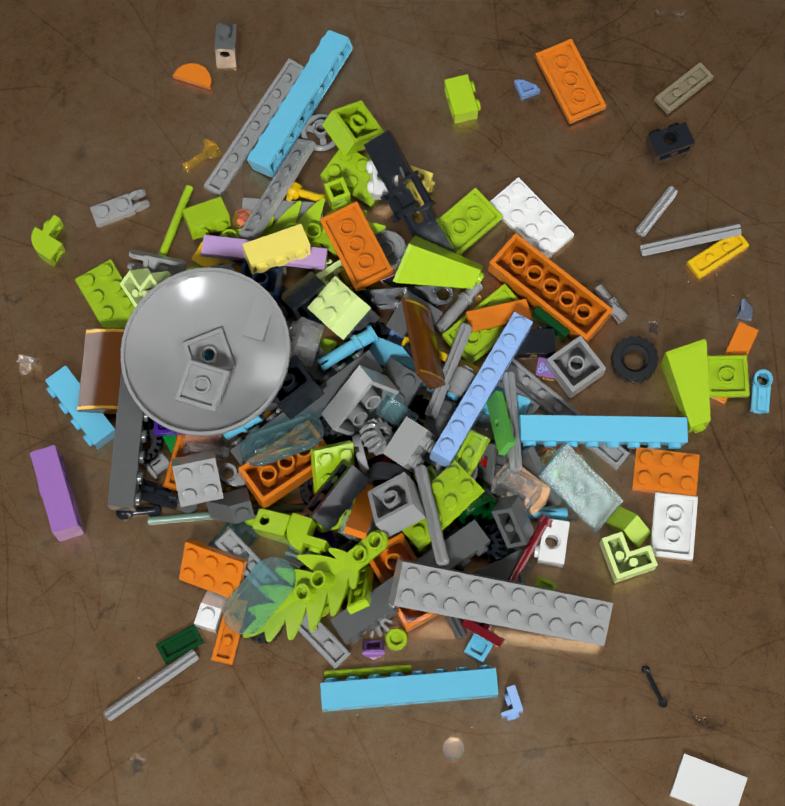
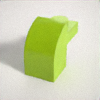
(337, 192)
(45, 243)
(300, 536)

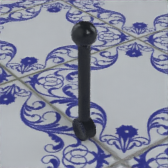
(662, 702)

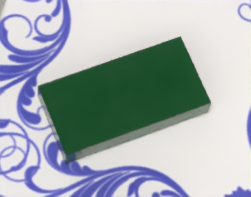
(546, 319)
(180, 644)

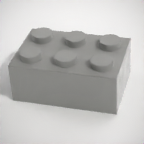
(358, 401)
(410, 444)

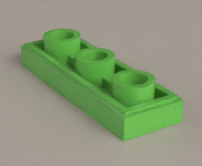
(500, 423)

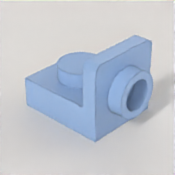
(512, 699)

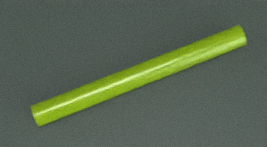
(176, 221)
(366, 671)

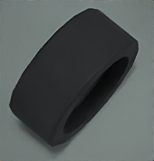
(384, 471)

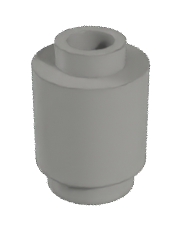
(461, 380)

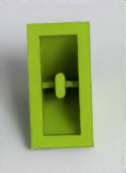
(630, 524)

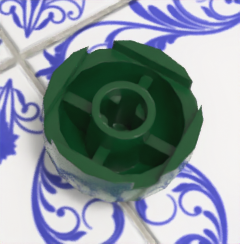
(479, 510)

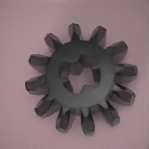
(499, 548)

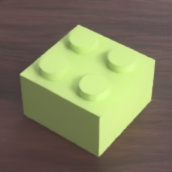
(339, 307)

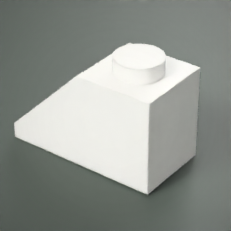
(210, 612)

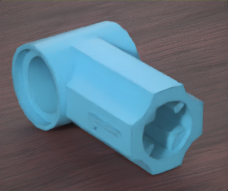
(760, 393)

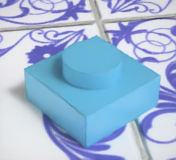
(478, 648)

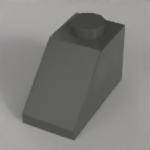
(233, 508)

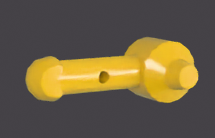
(297, 191)

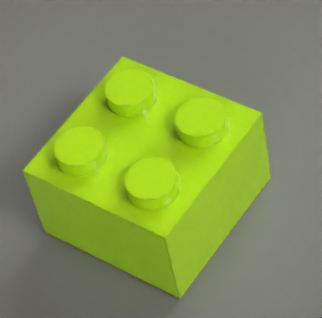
(351, 127)

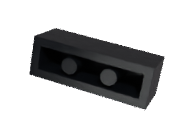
(336, 495)

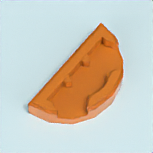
(194, 74)

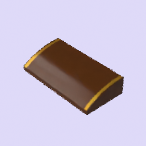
(423, 343)
(101, 371)

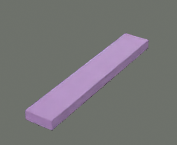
(232, 249)

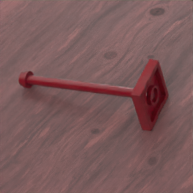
(484, 629)

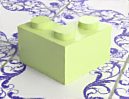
(140, 282)
(624, 563)

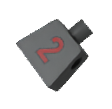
(490, 463)

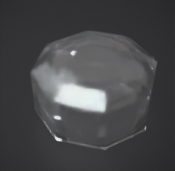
(453, 748)

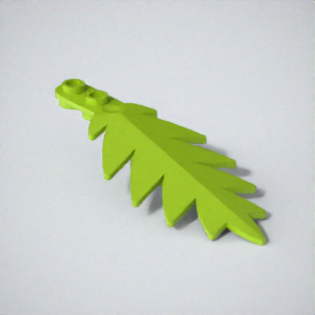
(310, 222)
(327, 581)

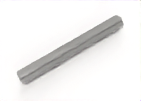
(690, 239)
(448, 370)
(510, 396)
(431, 515)
(151, 685)

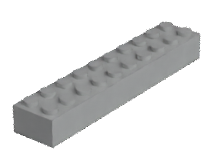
(500, 602)

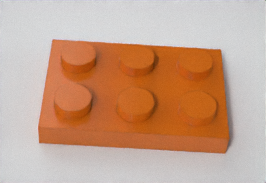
(665, 472)
(211, 568)

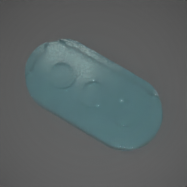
(281, 440)
(259, 595)

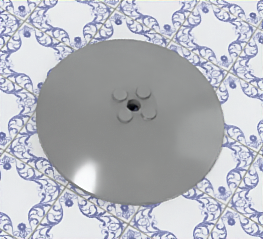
(185, 320)

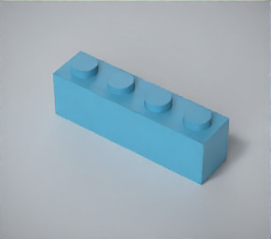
(95, 425)

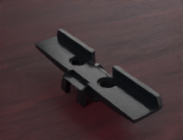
(391, 162)

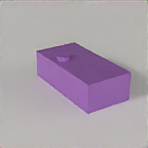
(57, 493)

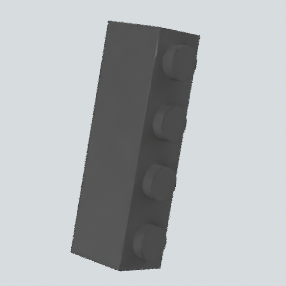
(405, 381)

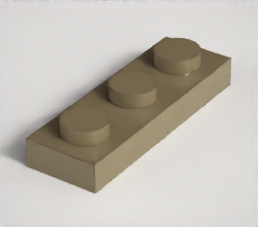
(683, 88)

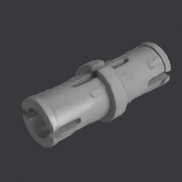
(618, 313)

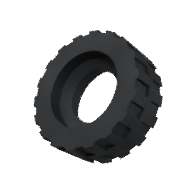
(639, 344)

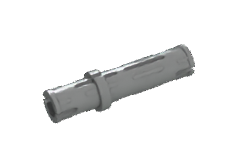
(464, 300)

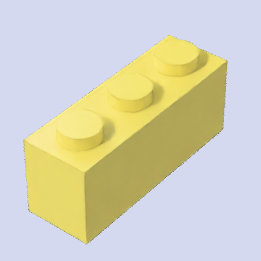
(276, 249)

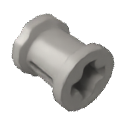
(157, 465)

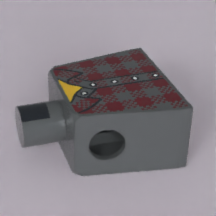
(226, 40)

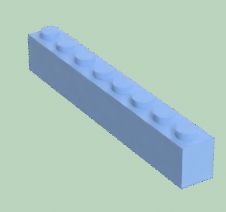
(480, 390)

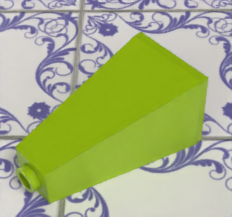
(436, 266)
(689, 382)

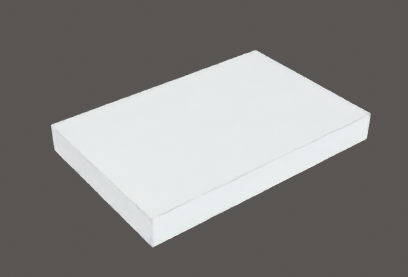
(673, 526)
(706, 784)

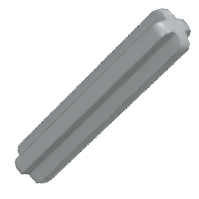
(656, 211)

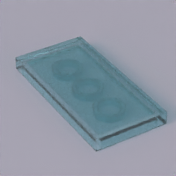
(580, 487)

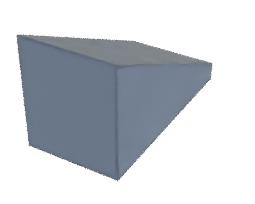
(744, 310)

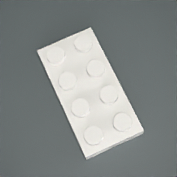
(531, 218)

